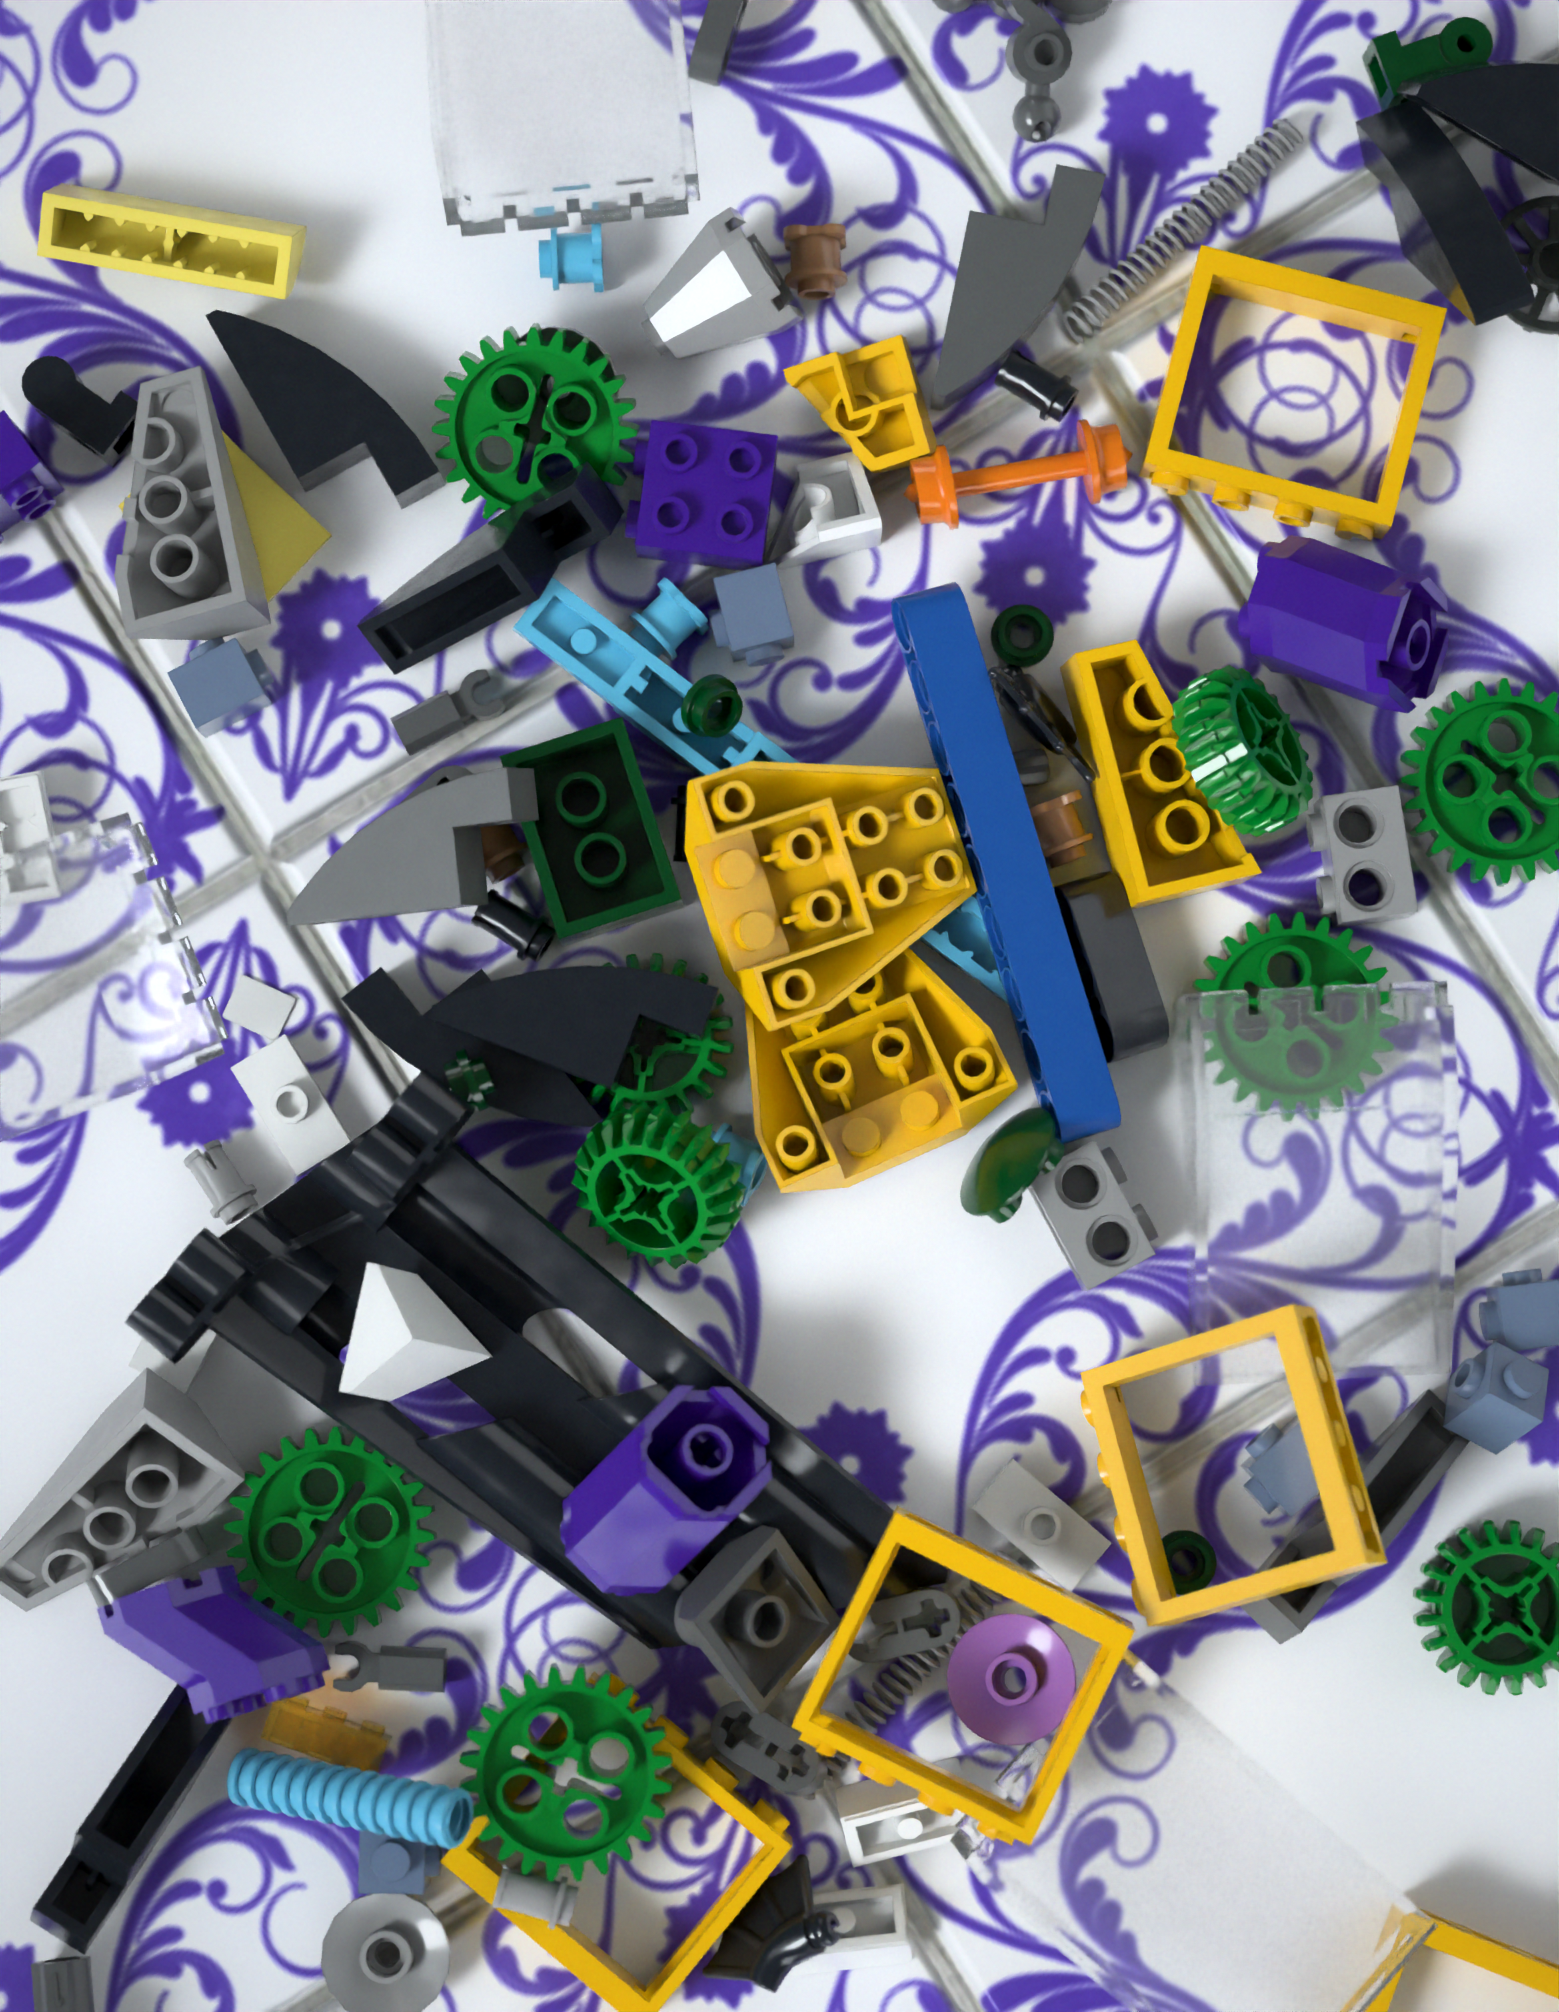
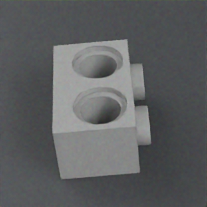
(1381, 857)
(1075, 1223)

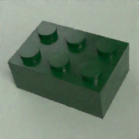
(595, 833)

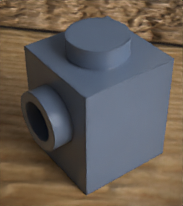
(752, 616)
(221, 684)
(1522, 1311)
(1496, 1397)
(1280, 1469)
(396, 1864)

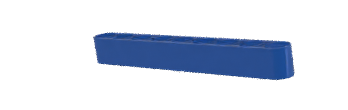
(1005, 861)

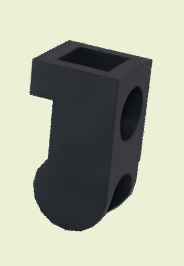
(79, 412)

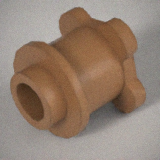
(815, 259)
(1060, 829)
(502, 852)

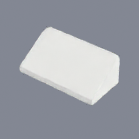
(890, 1820)
(871, 1929)

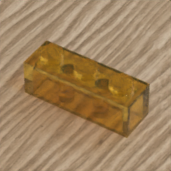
(326, 1734)

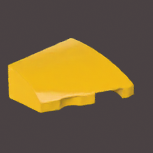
(870, 402)

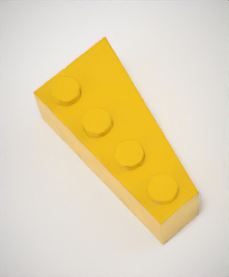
(1151, 816)

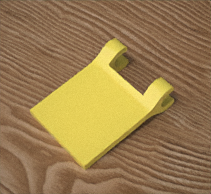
(279, 527)

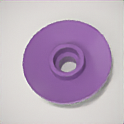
(979, 1686)

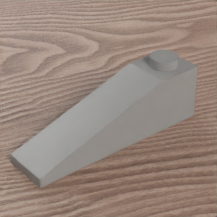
(186, 540)
(130, 1479)

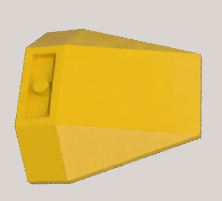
(820, 875)
(872, 1079)

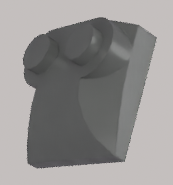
(755, 1615)

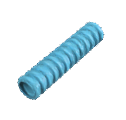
(350, 1797)

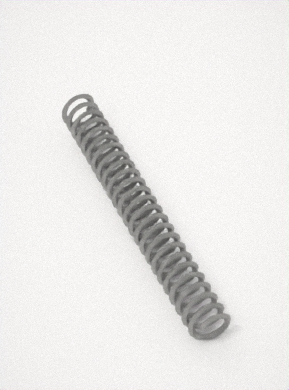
(1285, 142)
(912, 1668)

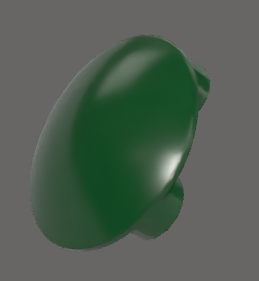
(1010, 1164)

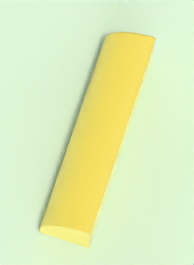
(170, 240)

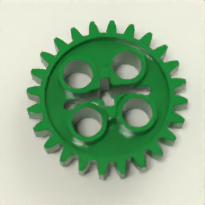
(482, 412)
(1462, 823)
(1318, 958)
(283, 1498)
(542, 1827)

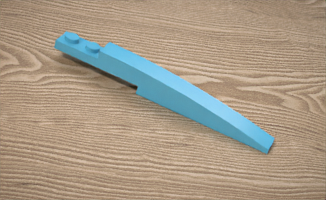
(651, 700)

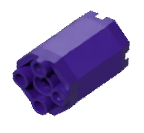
(1345, 623)
(666, 1490)
(217, 1643)

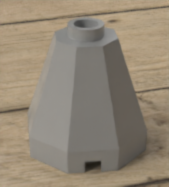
(719, 293)

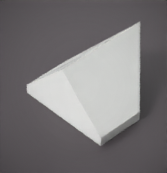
(826, 514)
(403, 1337)

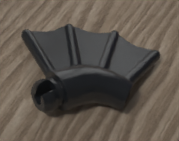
(1038, 715)
(774, 1931)

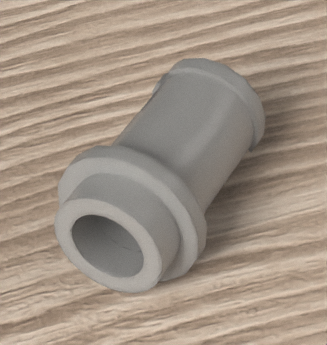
(223, 1185)
(536, 1896)

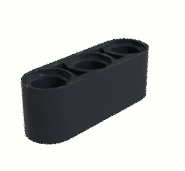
(1113, 966)

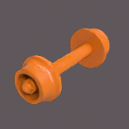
(1099, 460)

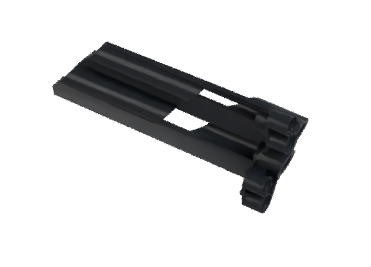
(417, 1202)

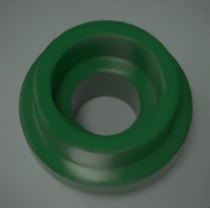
(1030, 618)
(712, 707)
(470, 1079)
(1204, 1557)

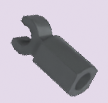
(444, 714)
(395, 1668)

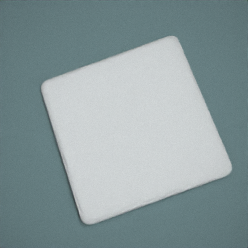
(258, 1007)

